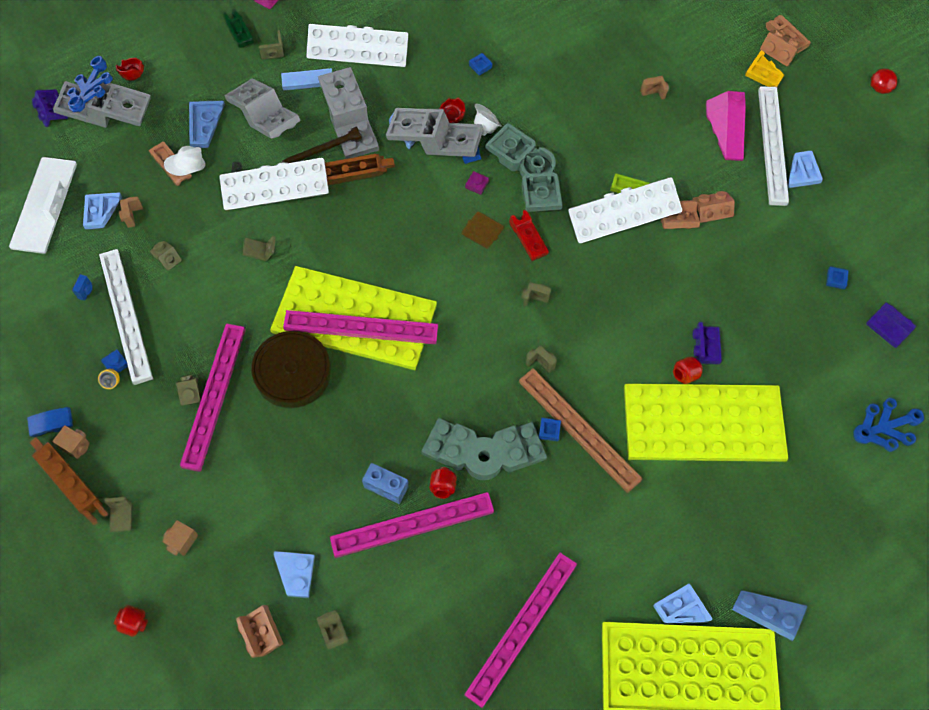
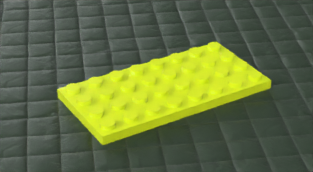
(335, 295)
(704, 422)
(688, 667)

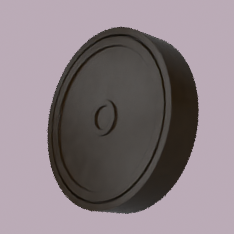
(291, 369)

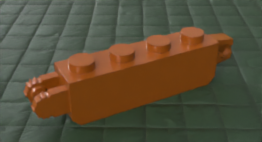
(357, 168)
(67, 480)

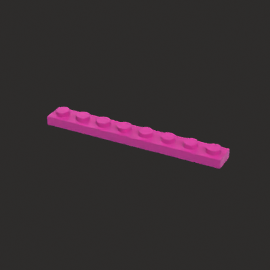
(361, 327)
(212, 398)
(411, 525)
(520, 630)

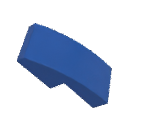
(49, 421)

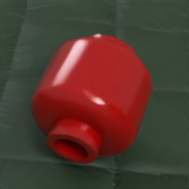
(687, 370)
(443, 482)
(130, 620)

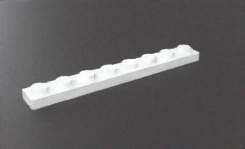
(773, 146)
(126, 317)

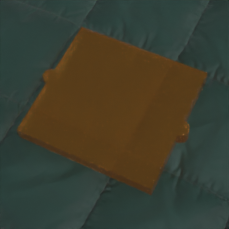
(482, 230)

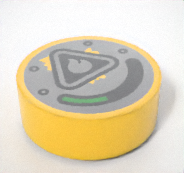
(108, 378)

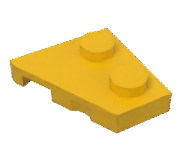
(764, 71)

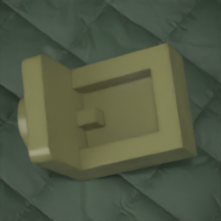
(166, 255)
(536, 291)
(540, 355)
(188, 390)
(332, 629)

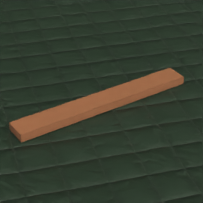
(581, 431)

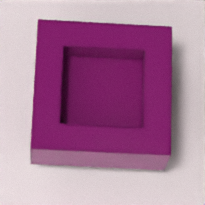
(477, 183)

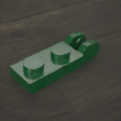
(238, 29)

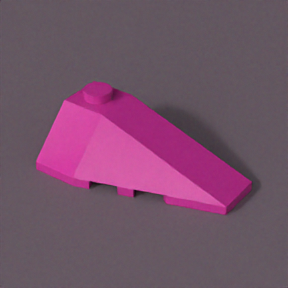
(728, 122)

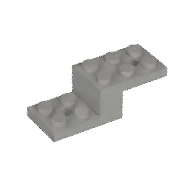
(110, 105)
(262, 108)
(348, 111)
(434, 132)

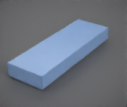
(302, 79)

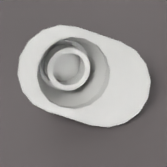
(487, 119)
(185, 161)

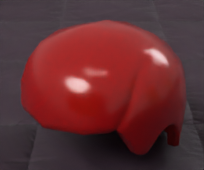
(130, 69)
(884, 81)
(454, 109)

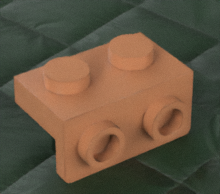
(781, 46)
(715, 206)
(686, 219)
(259, 632)

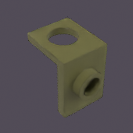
(272, 50)
(258, 249)
(120, 514)

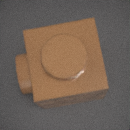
(72, 442)
(179, 538)

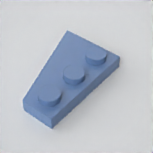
(203, 121)
(772, 613)

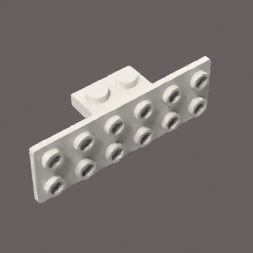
(357, 45)
(274, 184)
(43, 205)
(625, 210)

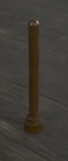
(353, 135)

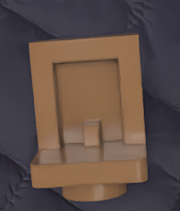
(655, 85)
(128, 206)

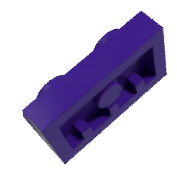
(44, 103)
(891, 325)
(707, 344)

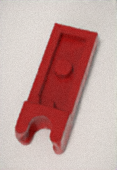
(528, 236)

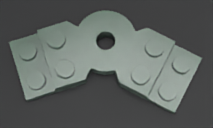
(519, 153)
(460, 448)

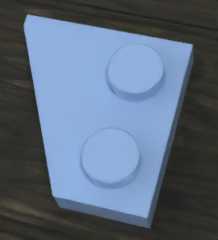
(804, 170)
(99, 209)
(295, 572)
(682, 607)

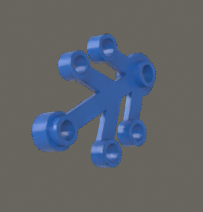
(78, 99)
(887, 427)

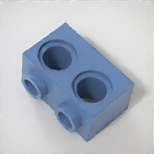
(385, 483)

